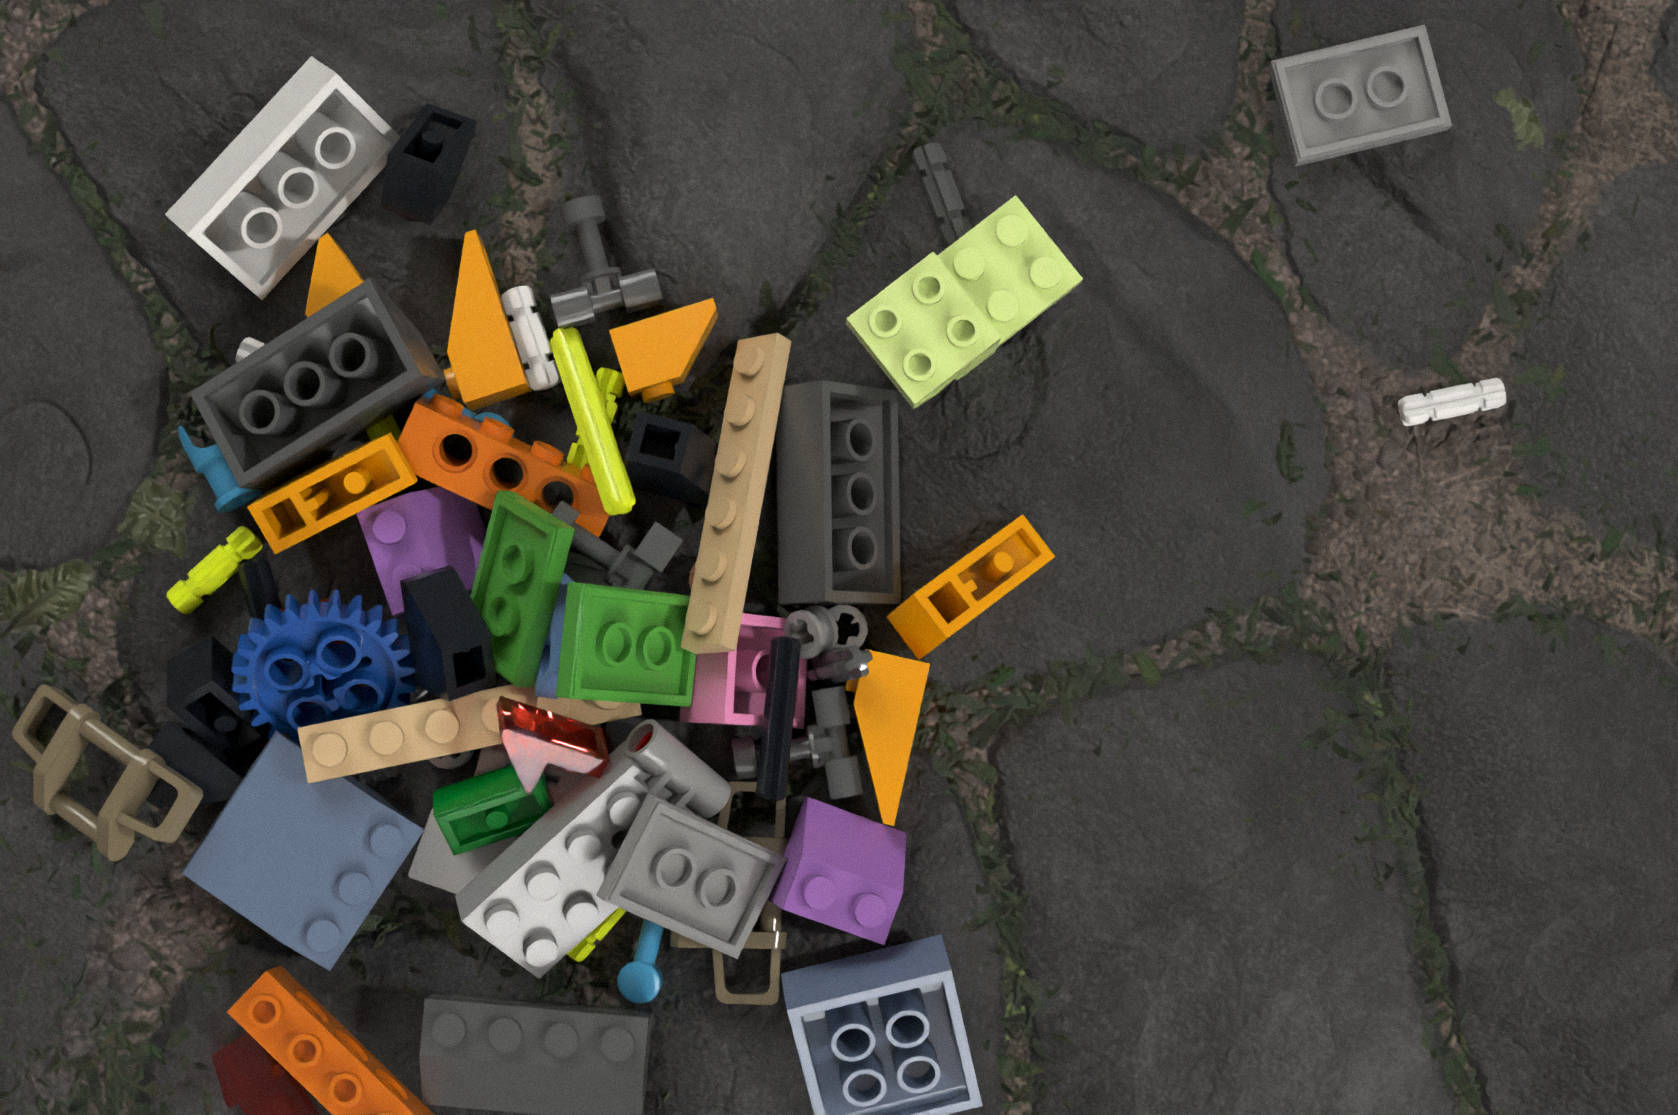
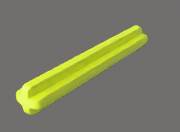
(592, 421)

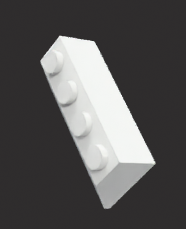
(285, 177)

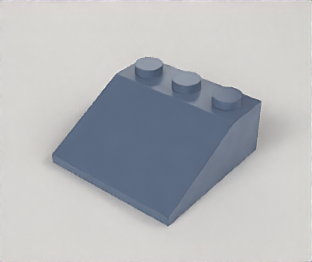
(303, 853)
(882, 1033)

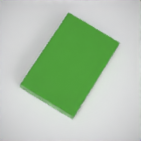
(520, 582)
(625, 646)

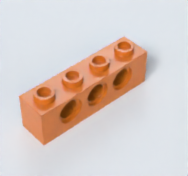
(475, 477)
(320, 1050)

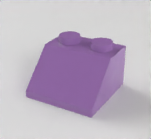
(421, 535)
(842, 871)

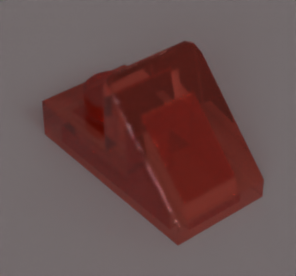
(543, 737)
(258, 1081)

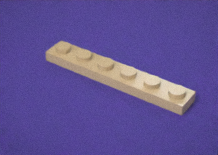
(736, 495)
(431, 730)

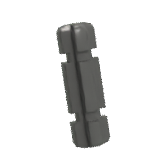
(941, 192)
(840, 665)

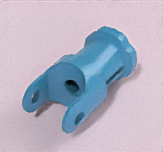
(218, 474)

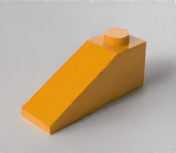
(480, 338)
(331, 492)
(970, 586)
(887, 717)

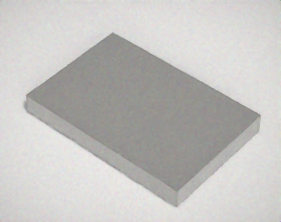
(1359, 95)
(691, 876)

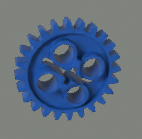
(321, 668)

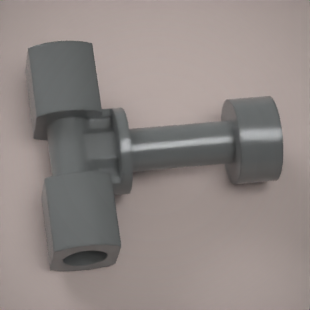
(603, 285)
(632, 566)
(825, 744)

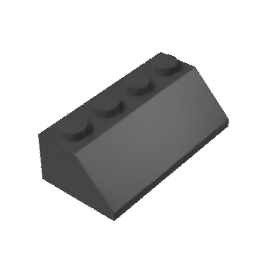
(316, 387)
(838, 495)
(533, 1056)

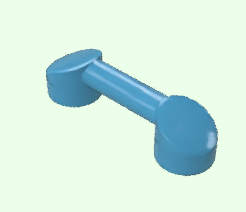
(642, 978)

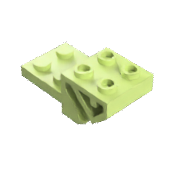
(963, 302)

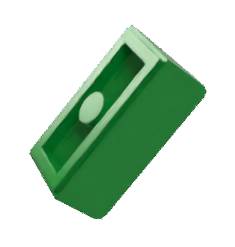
(488, 808)

